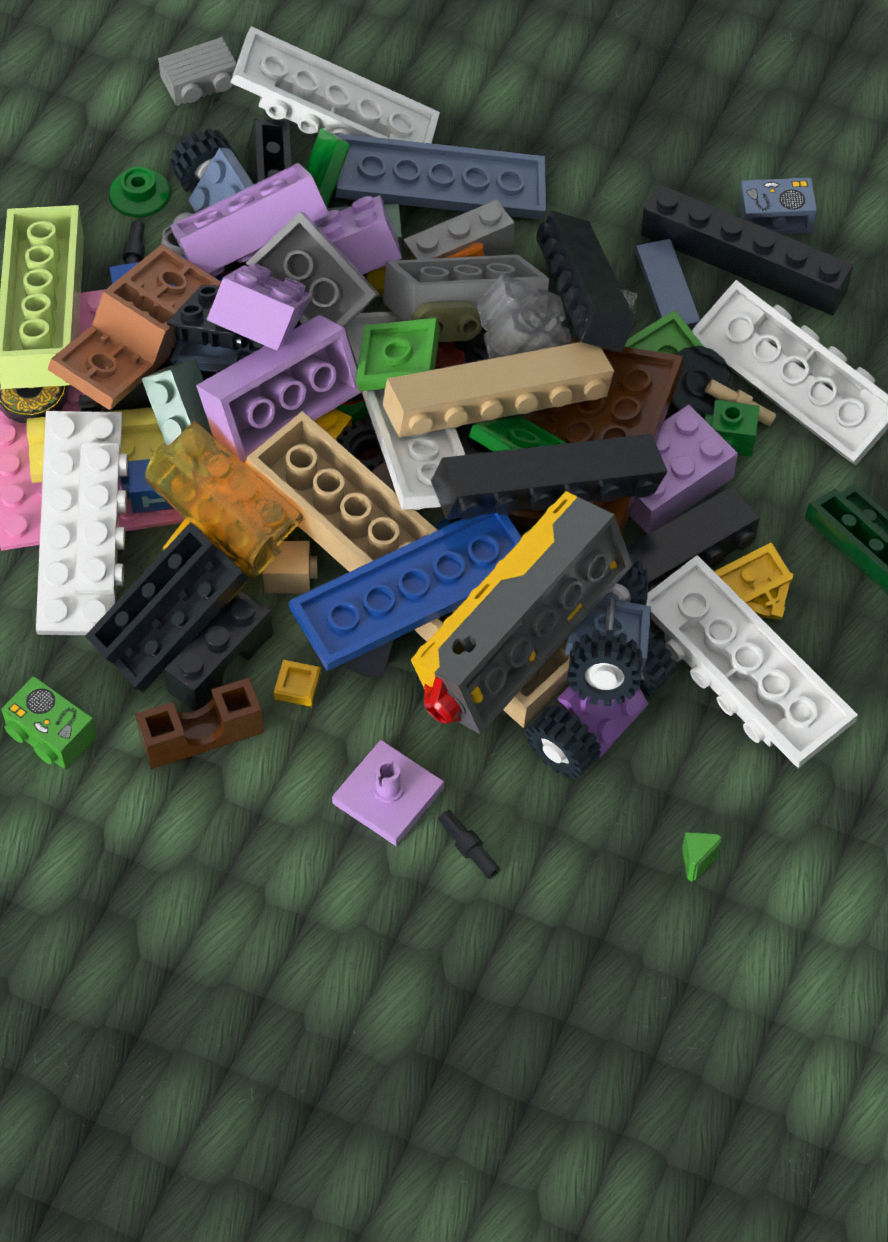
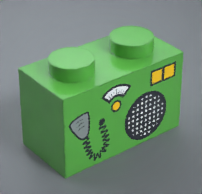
(48, 723)

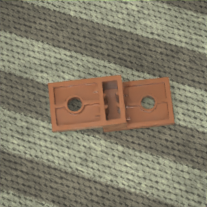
(130, 328)

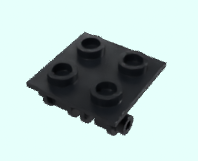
(194, 327)

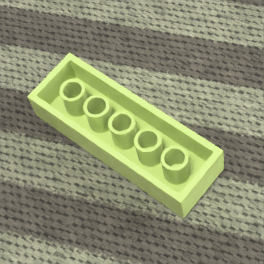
(39, 292)

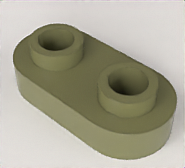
(451, 319)

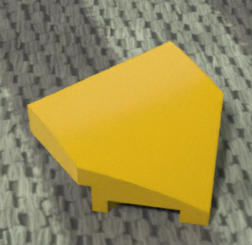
(759, 581)

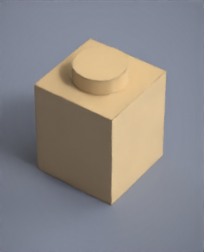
(291, 569)

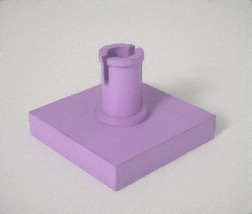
(388, 792)

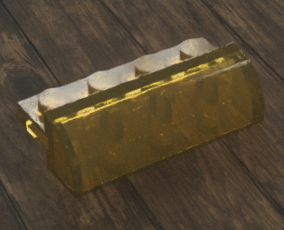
(222, 498)

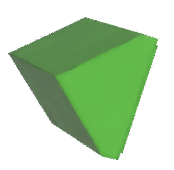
(699, 853)

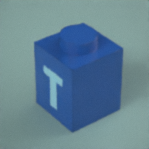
(141, 494)

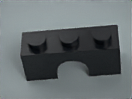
(200, 666)

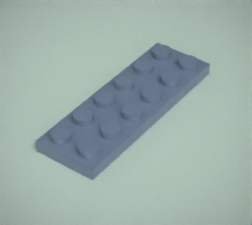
(442, 176)

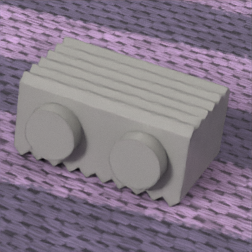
(197, 71)

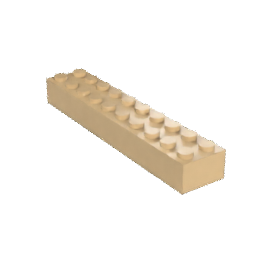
(362, 520)

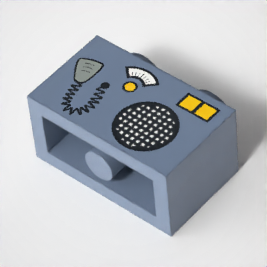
(779, 204)

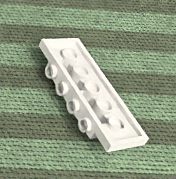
(326, 95)
(796, 371)
(80, 520)
(746, 664)

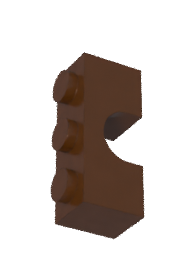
(175, 735)

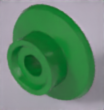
(139, 192)

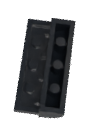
(167, 606)

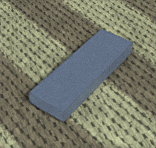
(666, 281)

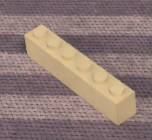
(496, 388)

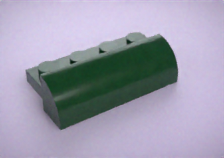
(855, 528)

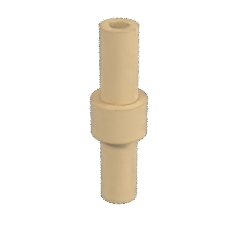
(726, 394)

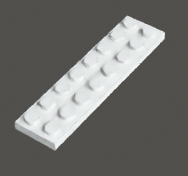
(408, 458)

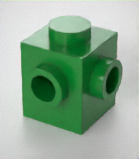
(735, 424)

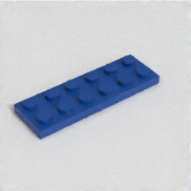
(402, 588)

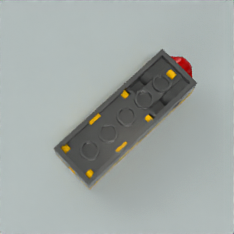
(521, 613)

